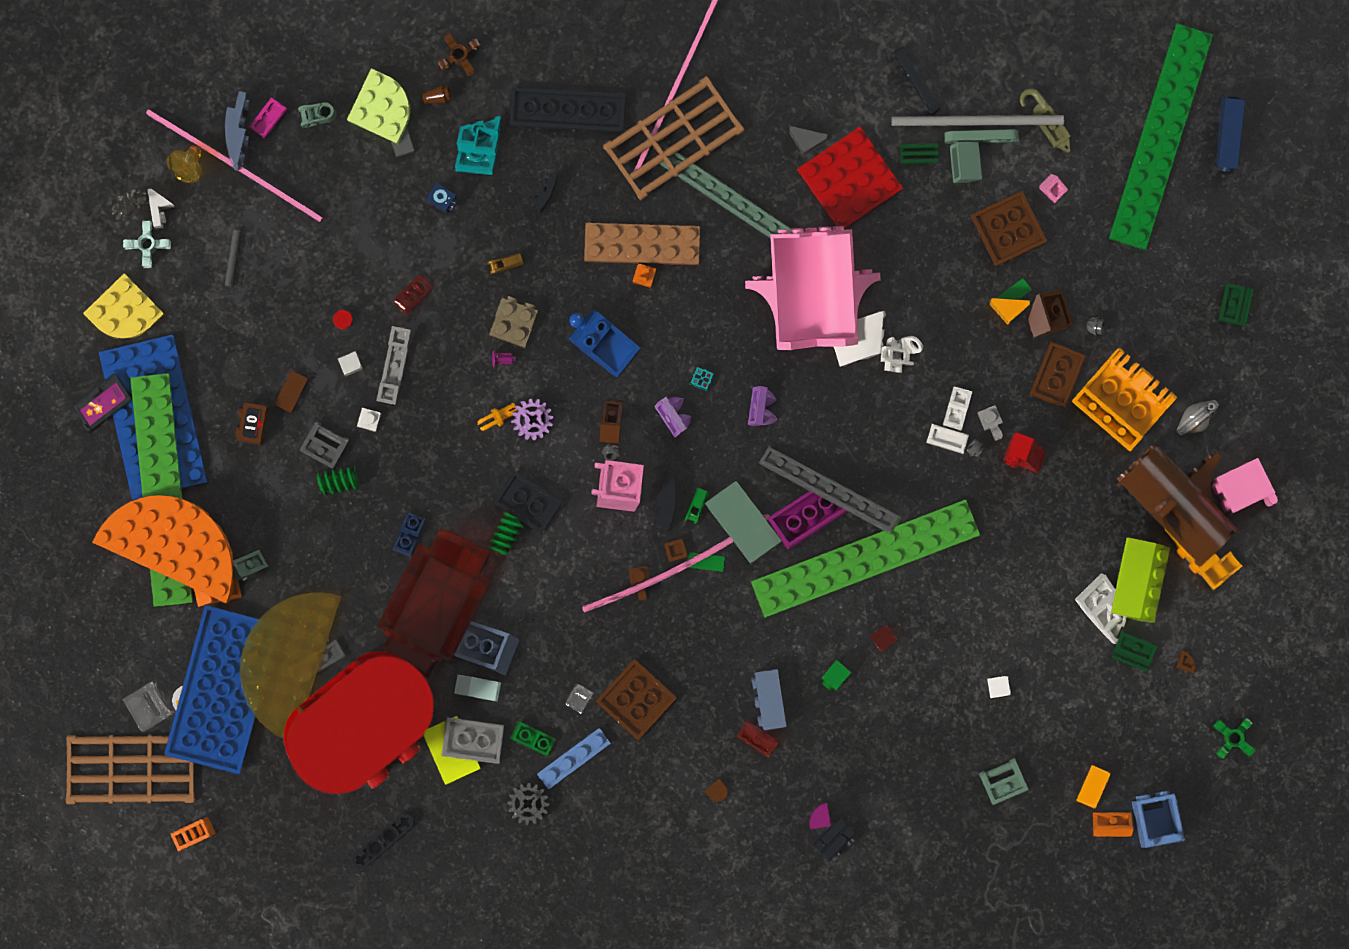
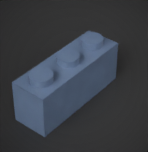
(769, 700)

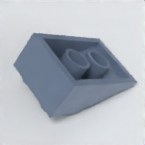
(487, 648)

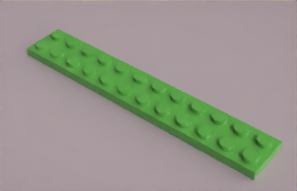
(158, 463)
(865, 558)

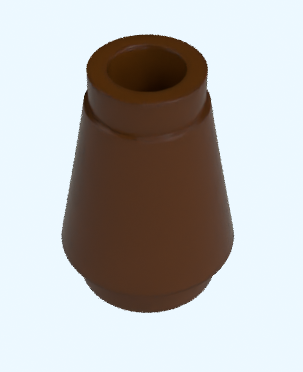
(437, 95)

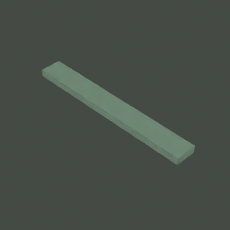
(727, 197)

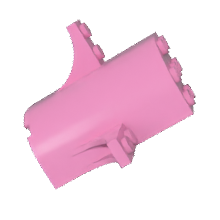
(814, 287)

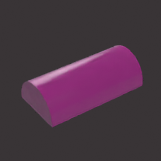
(804, 518)

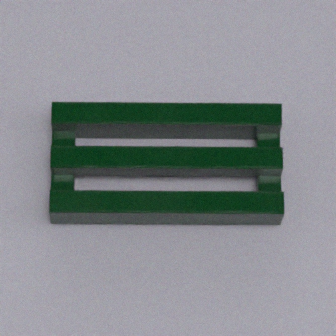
(919, 153)

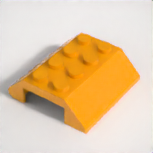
(1123, 400)

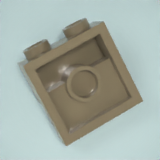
(514, 321)

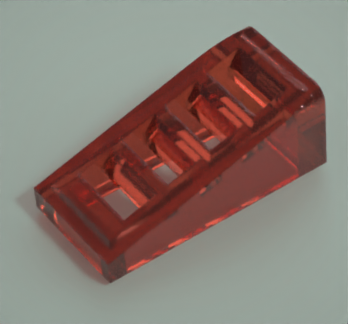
(402, 295)

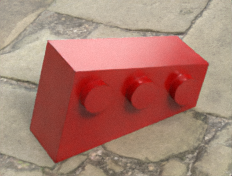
(1024, 452)

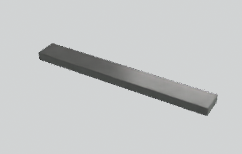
(830, 490)

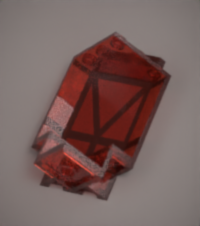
(435, 601)

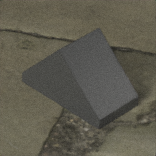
(806, 139)

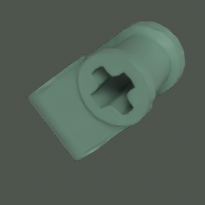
(314, 114)

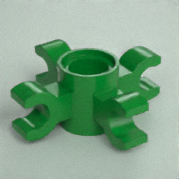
(1246, 748)

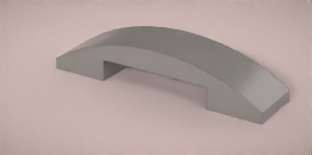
(394, 365)

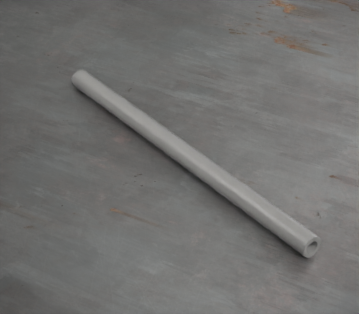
(978, 120)

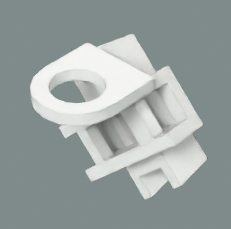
(894, 348)

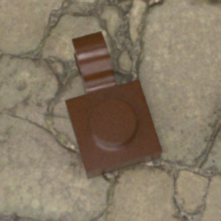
(637, 576)

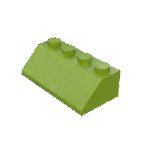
(1140, 580)

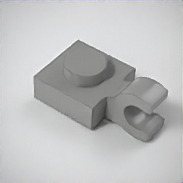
(990, 420)

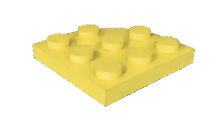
(123, 310)

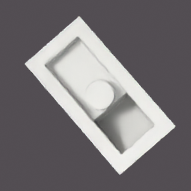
(157, 204)

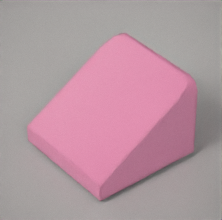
(1053, 188)

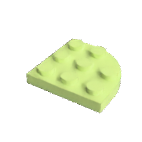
(381, 107)

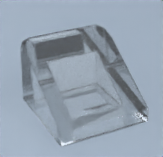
(579, 698)

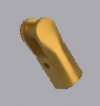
(509, 262)

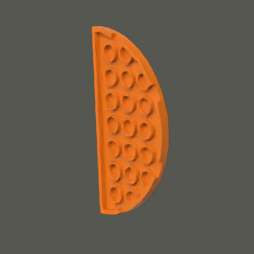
(174, 541)

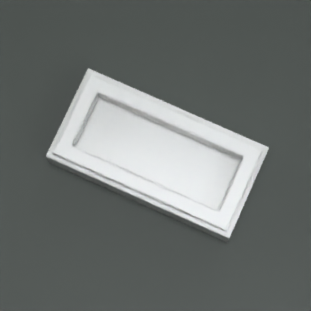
(947, 438)

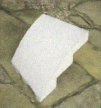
(869, 340)
(1097, 605)

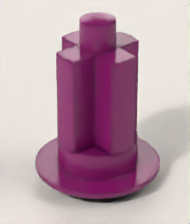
(502, 358)

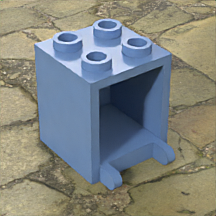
(1160, 824)

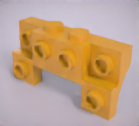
(1215, 570)

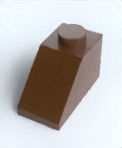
(611, 422)

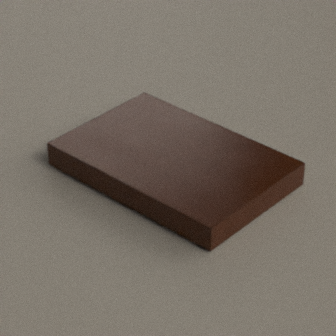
(1057, 375)

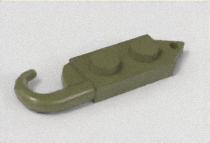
(1056, 134)

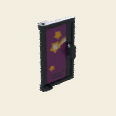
(104, 404)

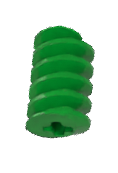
(338, 481)
(506, 534)

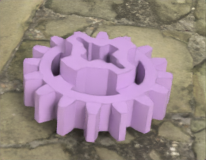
(521, 411)

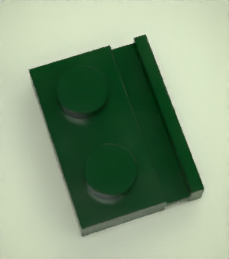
(1235, 304)
(1134, 651)

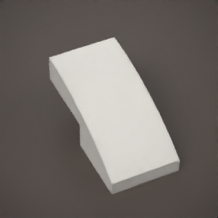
(957, 408)

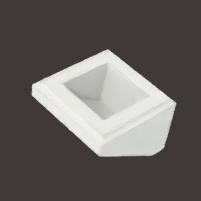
(350, 363)
(999, 686)

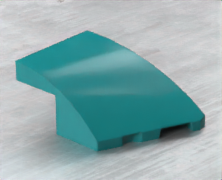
(478, 147)

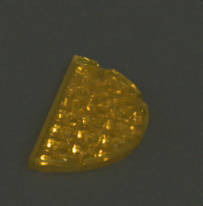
(285, 656)

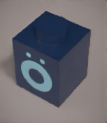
(442, 198)

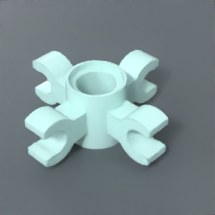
(138, 244)

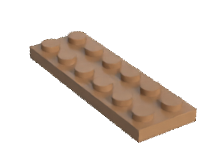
(642, 243)

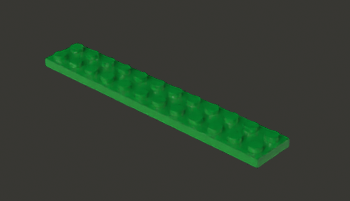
(1160, 136)

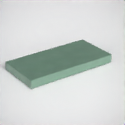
(743, 522)

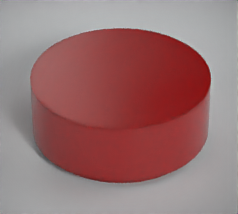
(342, 319)

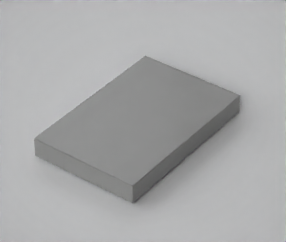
(472, 740)

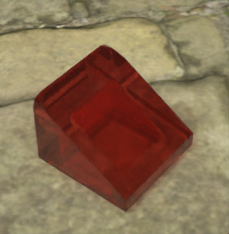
(883, 638)

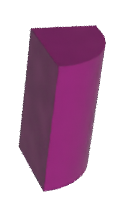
(819, 817)

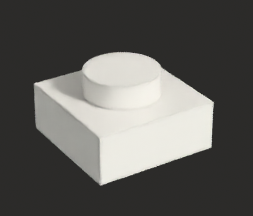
(369, 419)

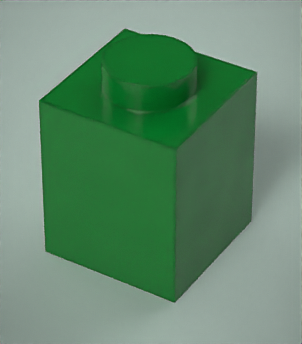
(835, 676)

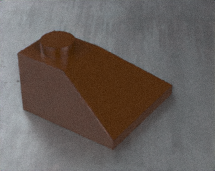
(1049, 314)

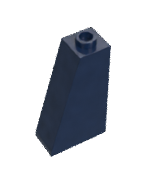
(1229, 132)

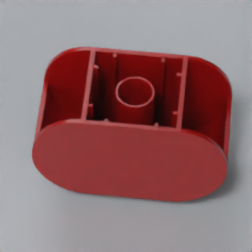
(359, 723)

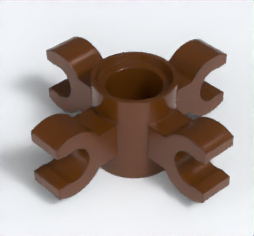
(450, 60)

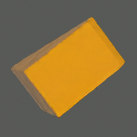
(1008, 308)

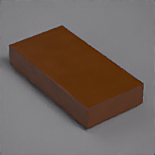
(291, 391)

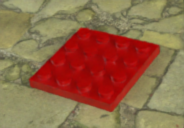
(850, 178)

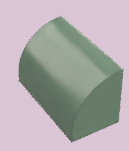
(965, 162)

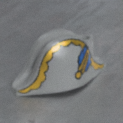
(1197, 417)

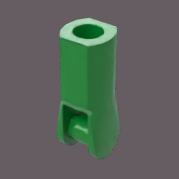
(698, 502)

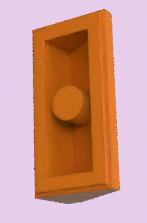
(1112, 824)

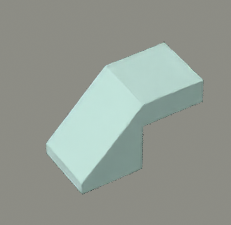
(477, 687)

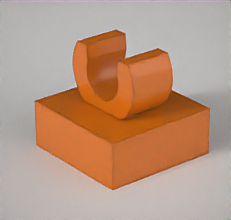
(644, 275)

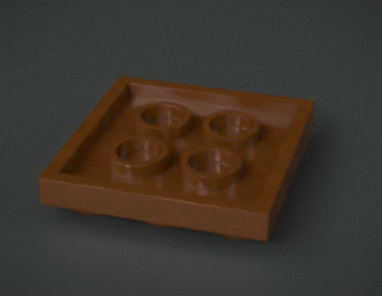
(1008, 228)
(636, 699)

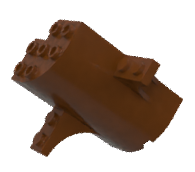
(1180, 502)

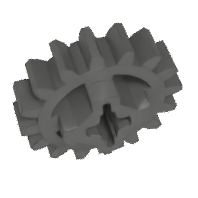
(534, 810)

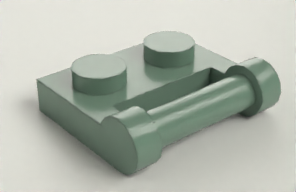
(1006, 787)

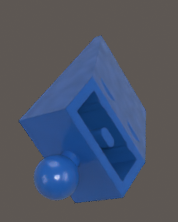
(604, 342)

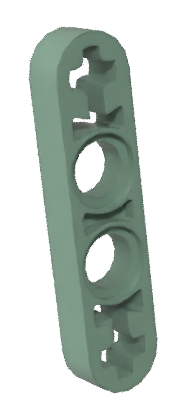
(982, 136)

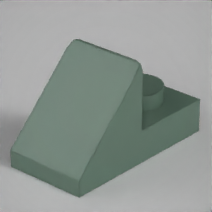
(249, 565)

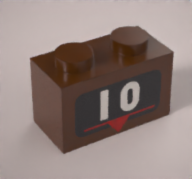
(252, 423)

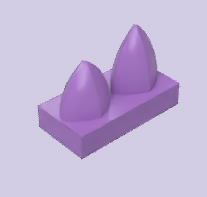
(668, 411)
(758, 414)

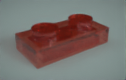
(757, 738)

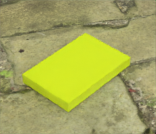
(449, 768)

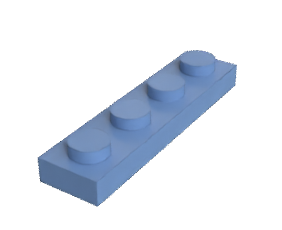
(573, 758)

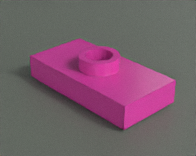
(268, 118)

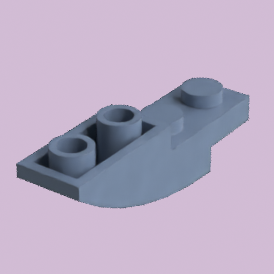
(234, 132)

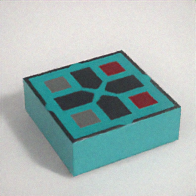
(701, 378)

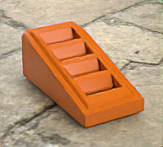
(207, 826)

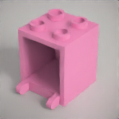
(619, 485)
(1243, 488)

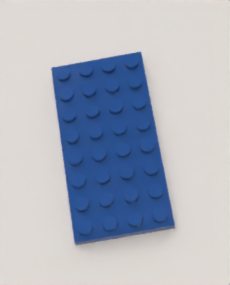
(147, 359)
(212, 713)

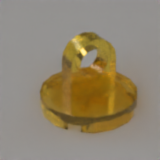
(185, 164)

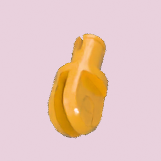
(498, 415)

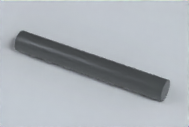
(232, 258)

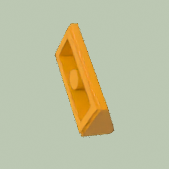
(1093, 786)

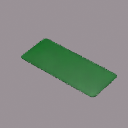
(1017, 291)
(713, 562)

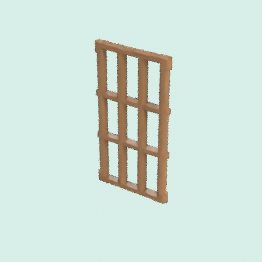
(683, 120)
(111, 778)

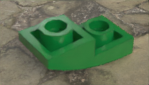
(532, 738)

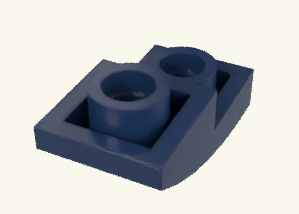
(409, 534)

